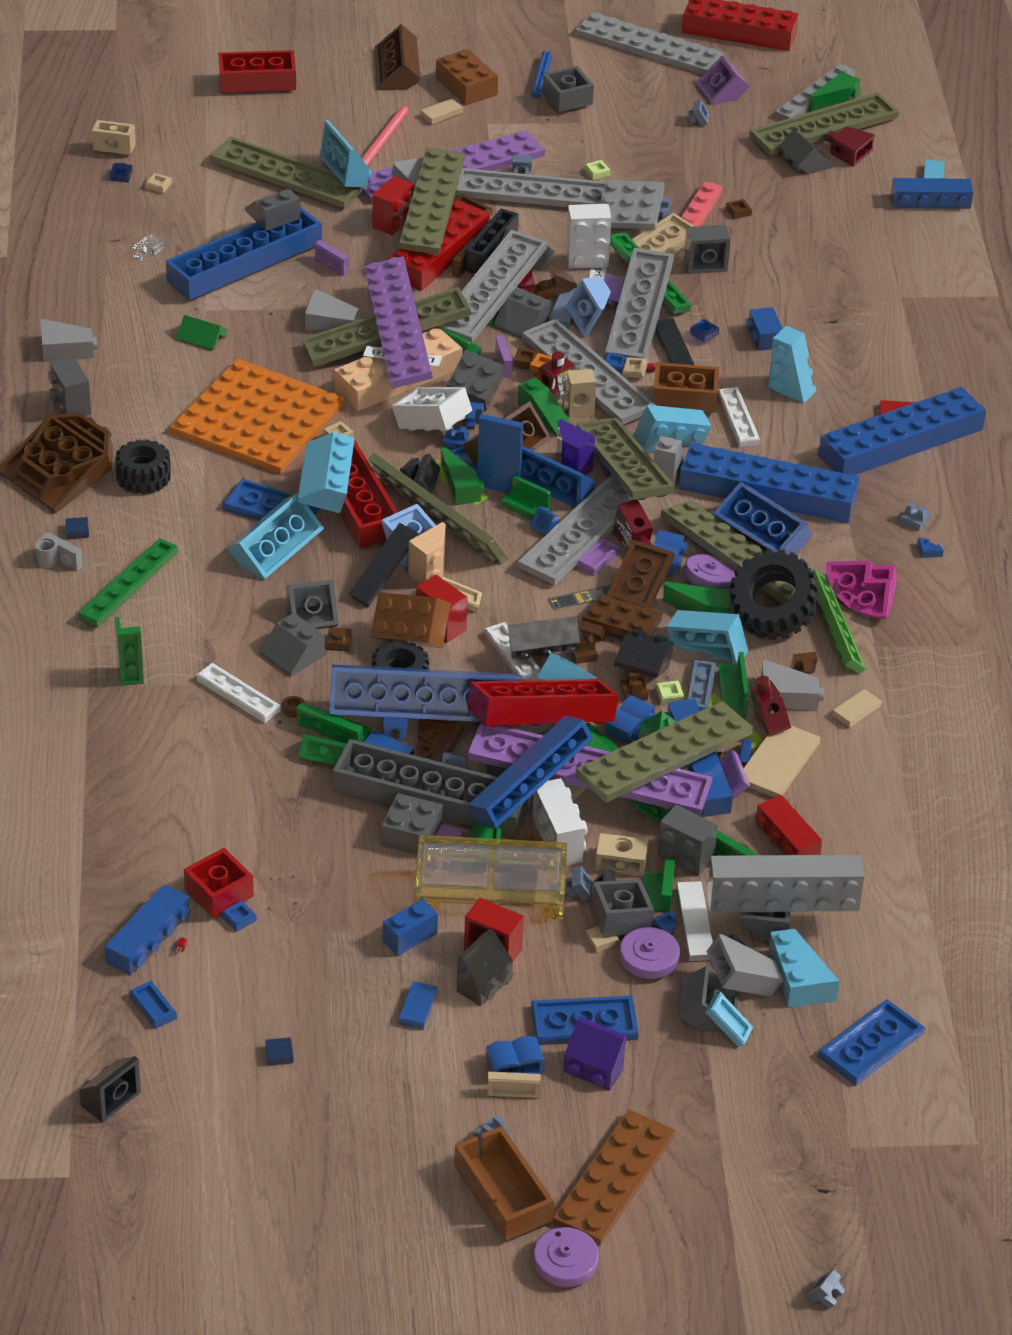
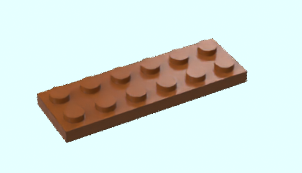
(614, 1176)

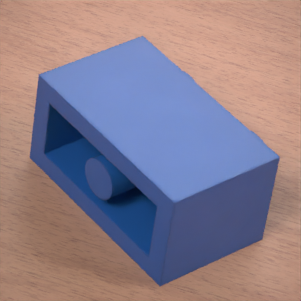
(763, 327)
(410, 927)

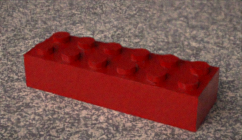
(741, 23)
(463, 225)
(365, 502)
(541, 701)

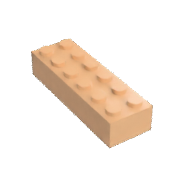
(367, 379)

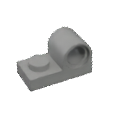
(52, 550)

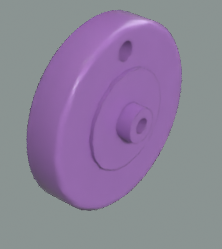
(708, 572)
(649, 953)
(565, 1257)

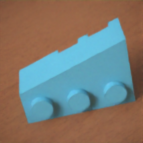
(790, 366)
(672, 422)
(708, 632)
(804, 973)

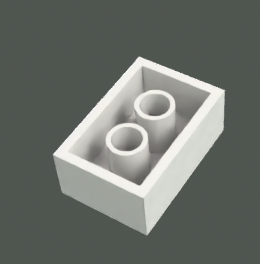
(588, 236)
(432, 408)
(559, 819)

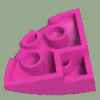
(863, 586)

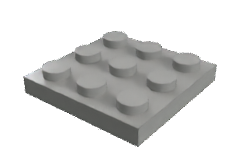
(633, 203)

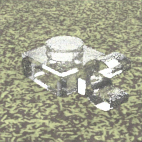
(149, 245)

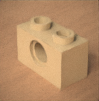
(113, 137)
(580, 393)
(622, 854)

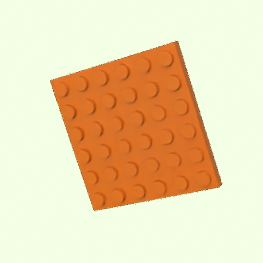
(258, 415)

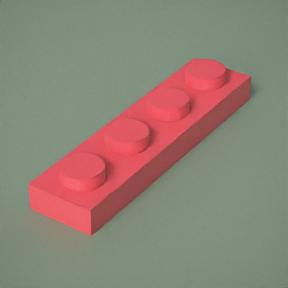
(702, 203)

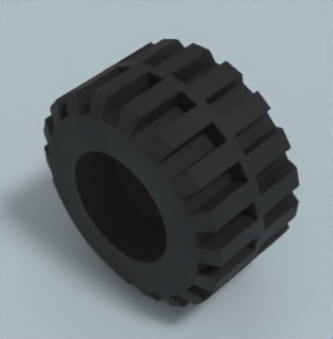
(143, 466)
(400, 656)

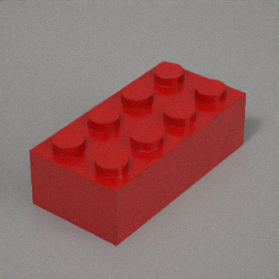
(257, 71)

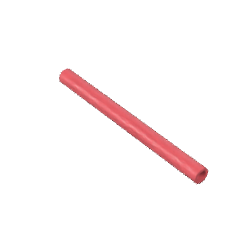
(385, 134)

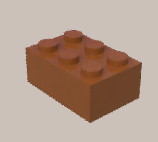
(466, 77)
(686, 386)
(410, 619)

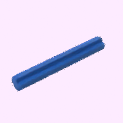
(542, 68)

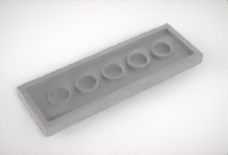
(640, 303)

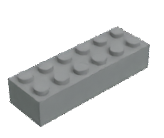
(785, 883)

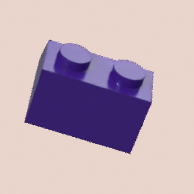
(575, 447)
(595, 1054)

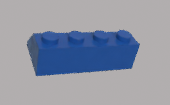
(563, 482)
(763, 520)

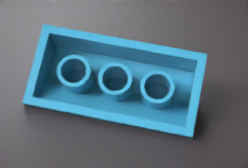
(343, 158)
(326, 471)
(275, 537)

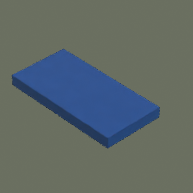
(499, 452)
(256, 500)
(557, 1018)
(871, 1042)

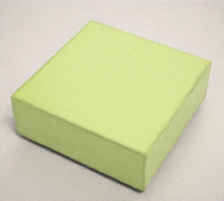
(597, 170)
(669, 692)

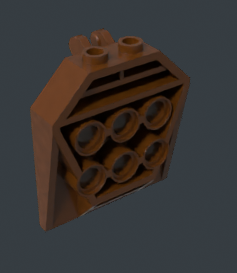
(60, 459)

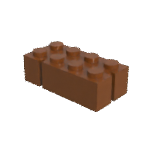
(504, 1183)

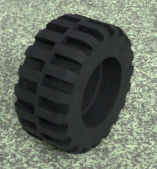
(769, 568)

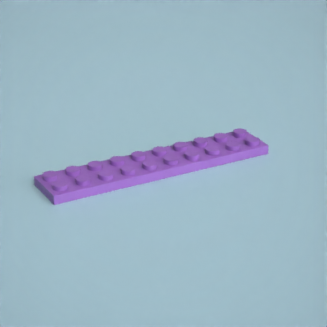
(482, 156)
(398, 322)
(505, 745)

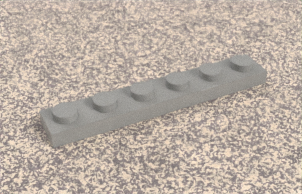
(800, 103)

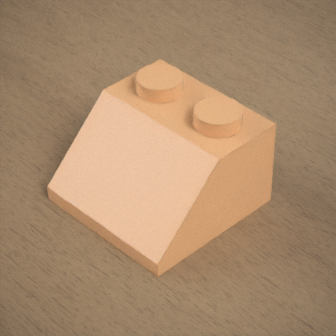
(427, 554)

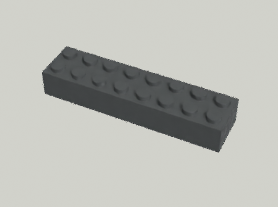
(381, 773)

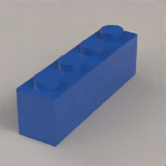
(931, 193)
(147, 929)

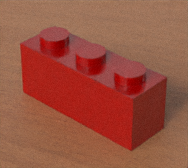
(787, 828)

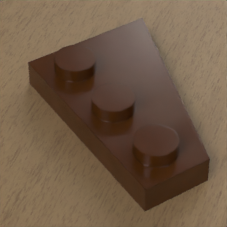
(436, 738)

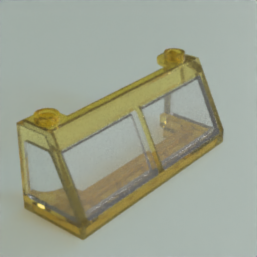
(493, 869)

